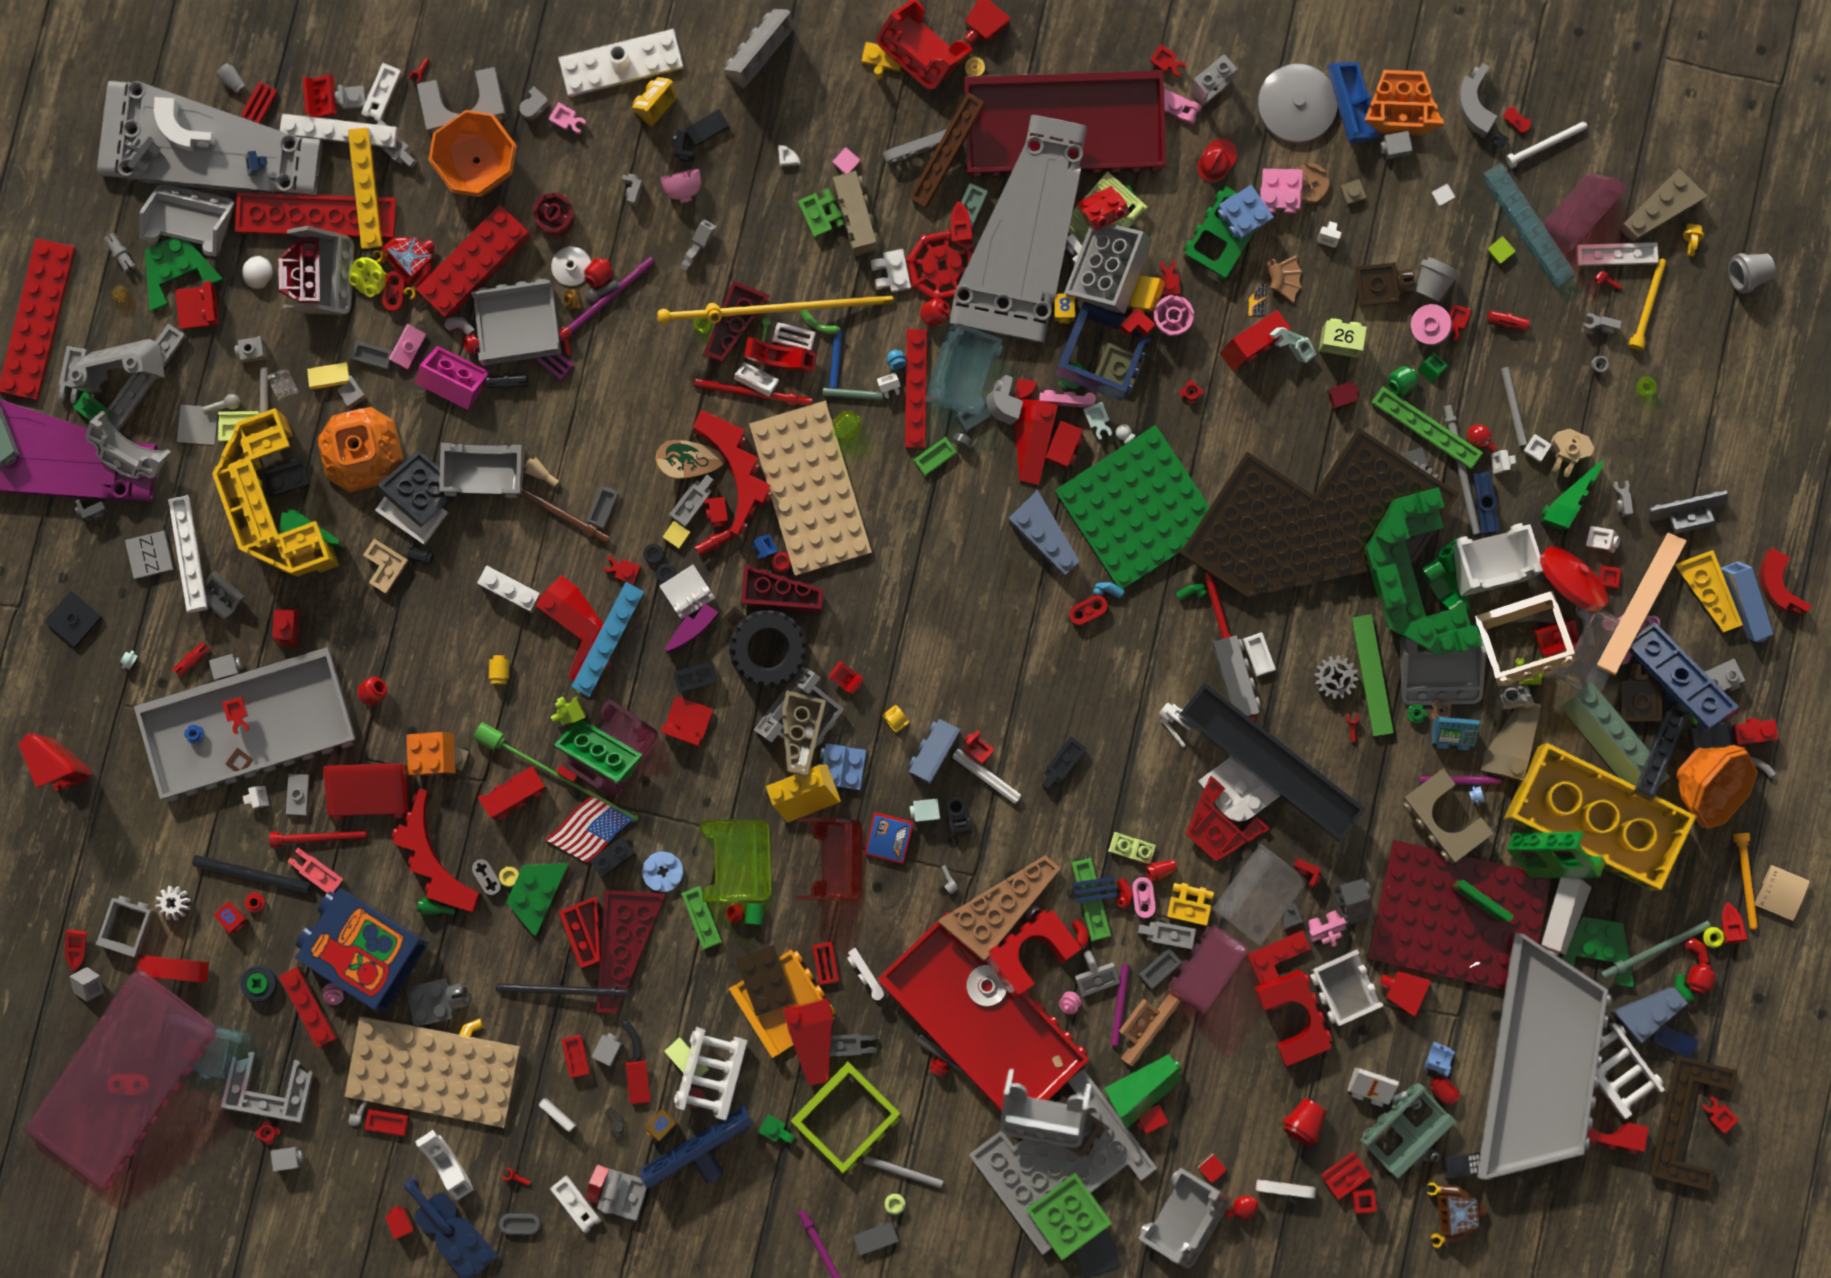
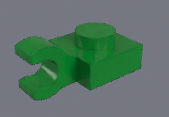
(774, 1128)

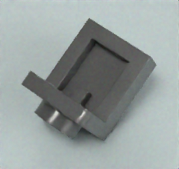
(93, 512)

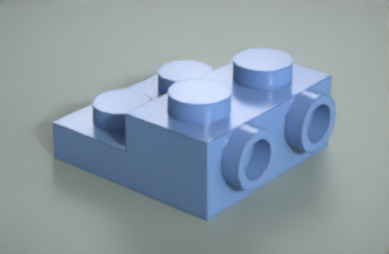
(1244, 212)
(844, 765)

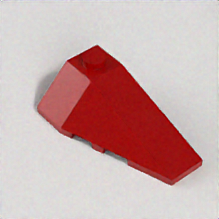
(1033, 437)

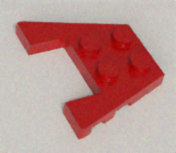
(1213, 830)

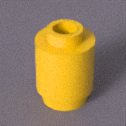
(498, 669)

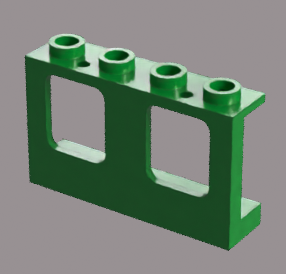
(1219, 228)
(1550, 865)

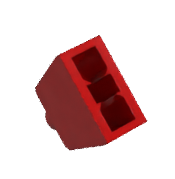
(985, 22)
(286, 627)
(1405, 991)

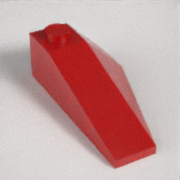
(570, 609)
(811, 1036)

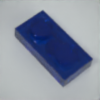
(1675, 1041)

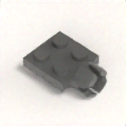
(435, 1001)

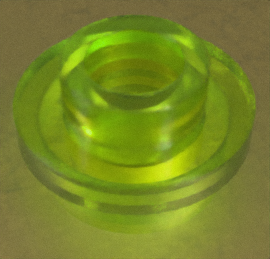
(1652, 386)

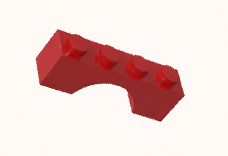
(313, 1017)
(1628, 1136)

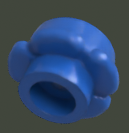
(199, 734)

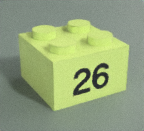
(1342, 338)

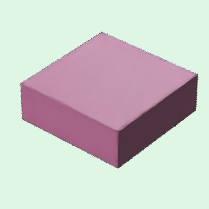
(846, 161)

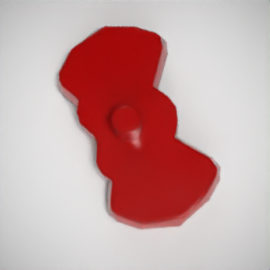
(1516, 120)

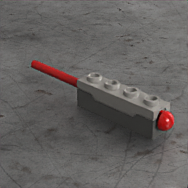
(1231, 663)

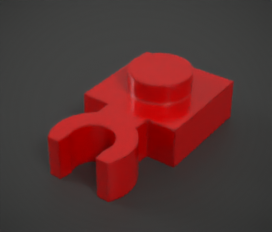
(1165, 59)
(1171, 280)
(1460, 319)
(624, 571)
(235, 711)
(1720, 1117)

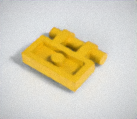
(1188, 910)

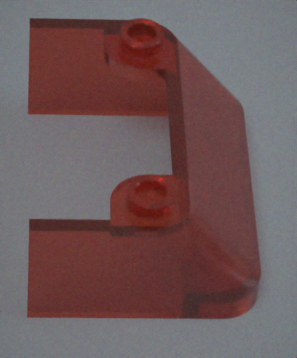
(840, 859)

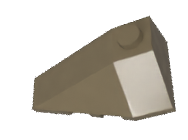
(801, 726)
(1513, 744)

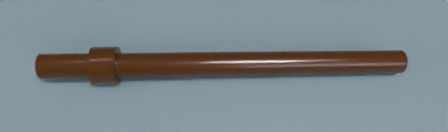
(590, 530)

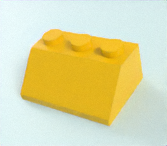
(802, 794)

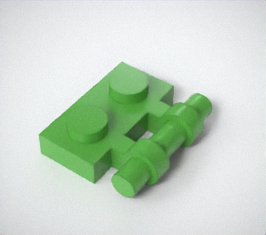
(815, 215)

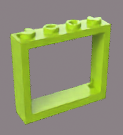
(877, 1135)

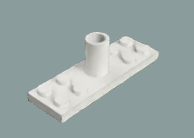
(601, 69)

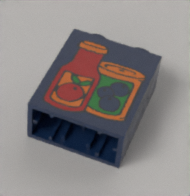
(360, 949)

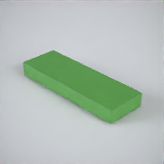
(701, 918)

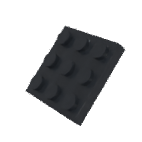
(416, 489)

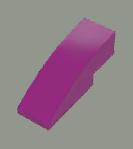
(691, 629)

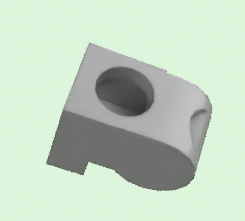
(534, 105)

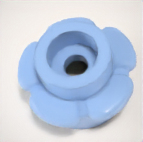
(1477, 795)

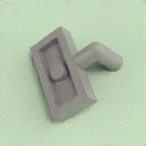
(1096, 978)

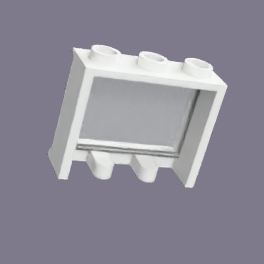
(1345, 988)

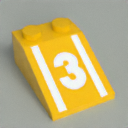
(655, 100)

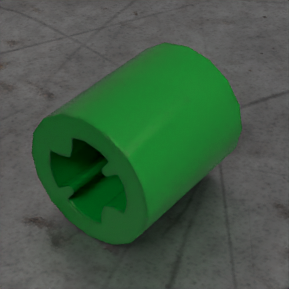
(754, 913)

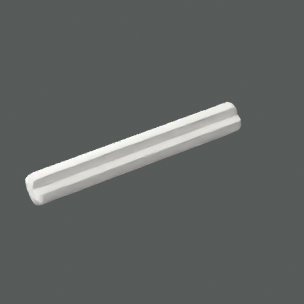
(986, 776)

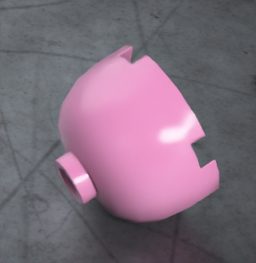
(682, 185)
(1173, 315)

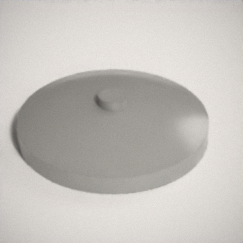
(1297, 103)

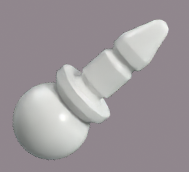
(1124, 433)

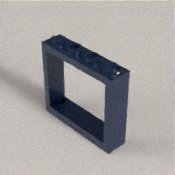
(1089, 379)

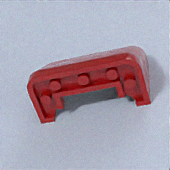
(918, 47)
(52, 762)
(367, 790)

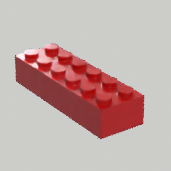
(473, 262)

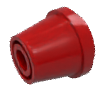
(1305, 1122)

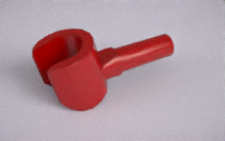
(420, 70)
(1602, 277)
(565, 333)
(1352, 726)
(514, 1176)

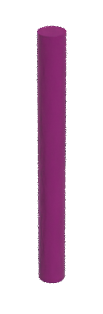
(1470, 780)
(1120, 1004)

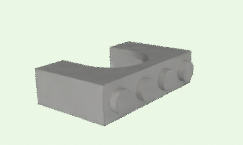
(489, 100)

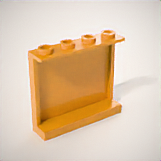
(772, 1026)

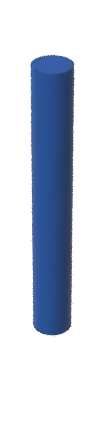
(835, 360)

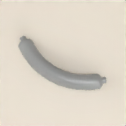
(1764, 767)

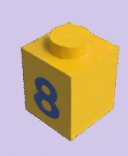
(1064, 308)

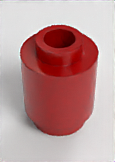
(1444, 1090)

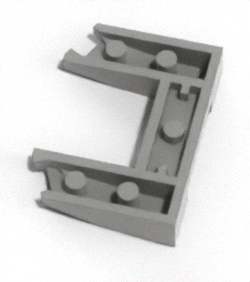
(239, 1099)

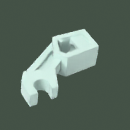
(1286, 337)

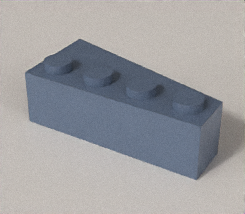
(1041, 530)

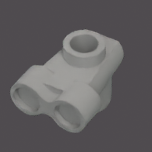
(1516, 698)

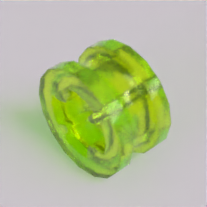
(702, 330)

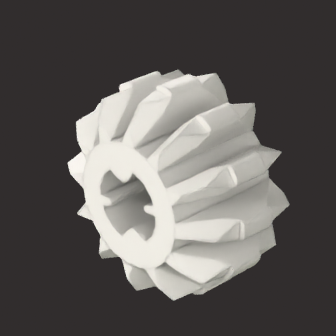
(180, 903)

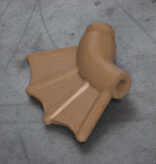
(1285, 277)

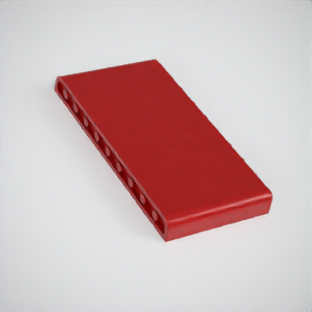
(980, 1039)

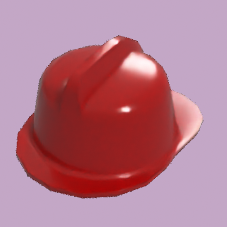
(1217, 160)

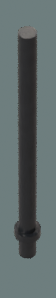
(613, 991)

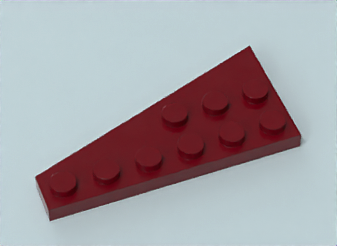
(625, 930)

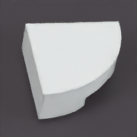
(787, 157)

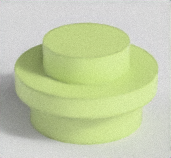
(894, 1204)

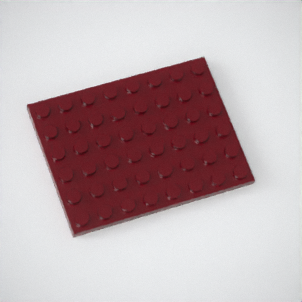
(1441, 932)

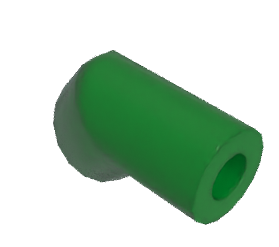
(1190, 589)
(1682, 989)

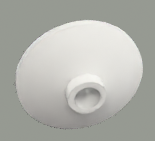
(570, 276)
(974, 993)

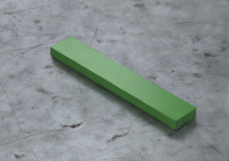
(1427, 428)
(1372, 675)

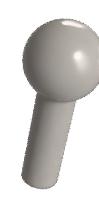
(231, 402)

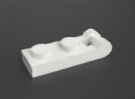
(381, 91)
(866, 975)
(575, 1203)

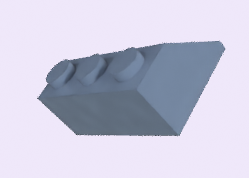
(933, 750)

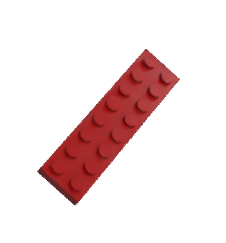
(279, 212)
(36, 319)

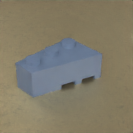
(1649, 1013)

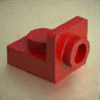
(1306, 868)

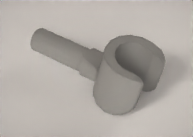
(951, 886)
(356, 1120)

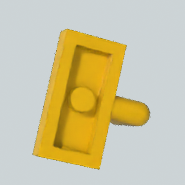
(877, 57)

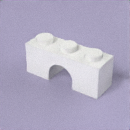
(509, 589)

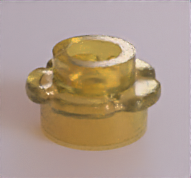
(119, 293)

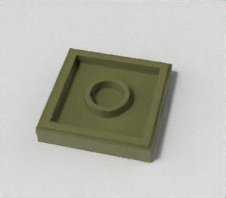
(1116, 364)

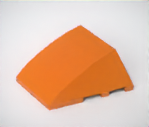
(1403, 104)

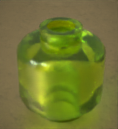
(846, 424)

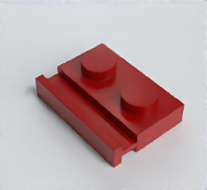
(1345, 1175)

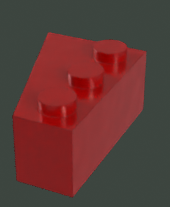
(1253, 341)
(581, 929)

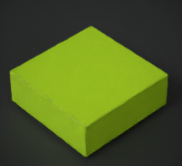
(1501, 250)

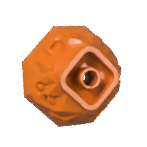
(371, 461)
(1716, 783)

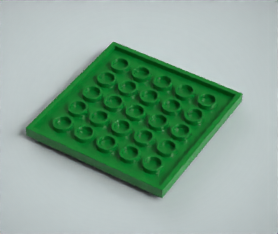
(1135, 507)

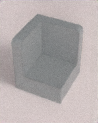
(352, 393)
(86, 984)

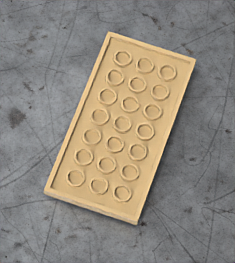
(810, 488)
(432, 1071)

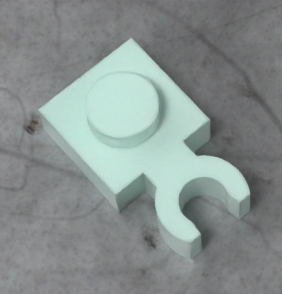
(1097, 417)

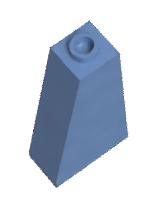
(1747, 600)

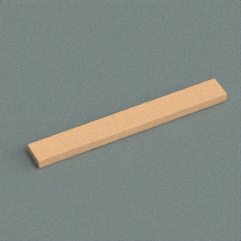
(1641, 604)

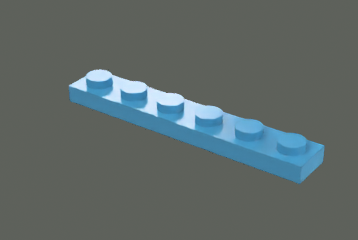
(607, 639)

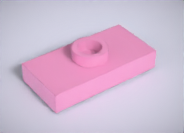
(407, 346)

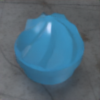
(896, 359)

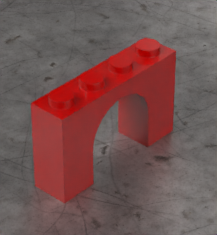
(1046, 929)
(1313, 1037)

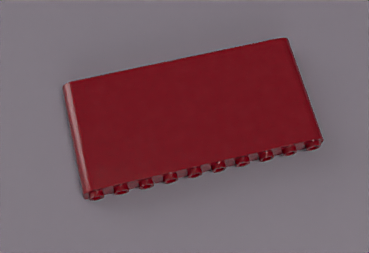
(1118, 108)

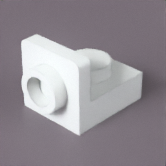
(1603, 539)

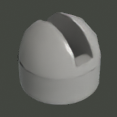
(1603, 365)

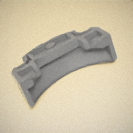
(120, 452)

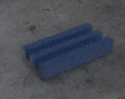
(1111, 886)

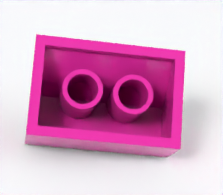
(451, 377)

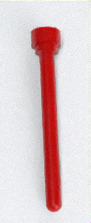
(278, 839)

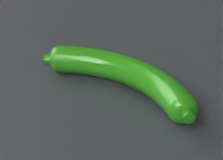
(817, 325)

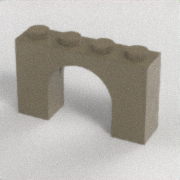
(1451, 844)

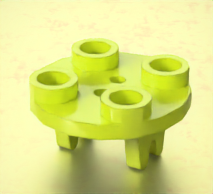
(367, 269)

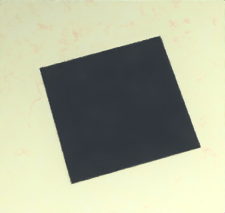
(1097, 1255)

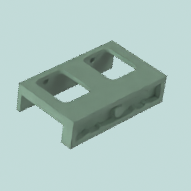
(1415, 1139)

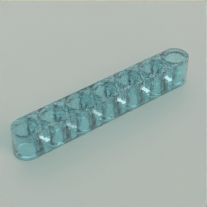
(1528, 225)

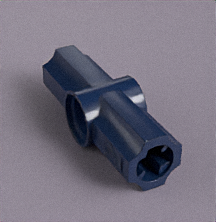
(1484, 490)

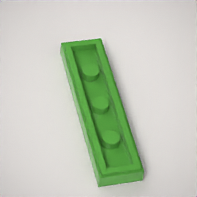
(1094, 909)

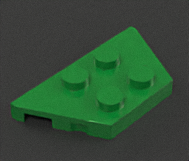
(534, 892)

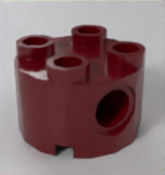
(554, 214)

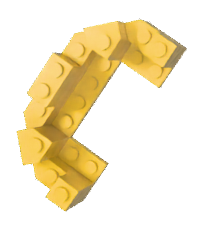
(246, 506)

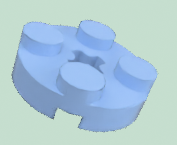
(656, 881)

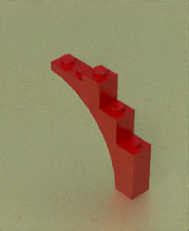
(727, 440)
(425, 862)

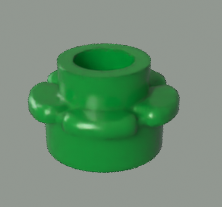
(1411, 713)

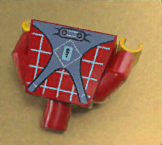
(408, 259)

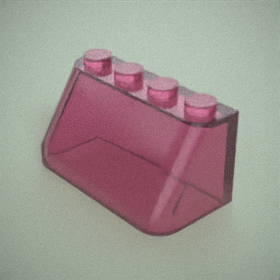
(1583, 209)
(1207, 969)

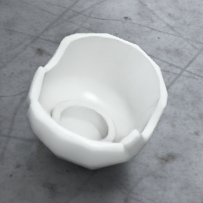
(257, 272)

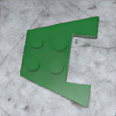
(171, 261)
(1600, 941)

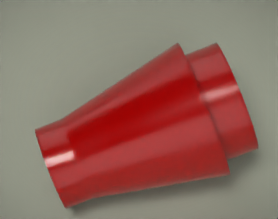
(1160, 870)

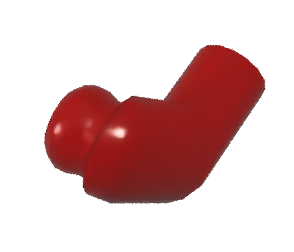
(1082, 933)

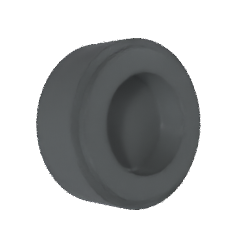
(962, 441)

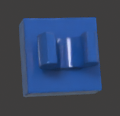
(765, 546)

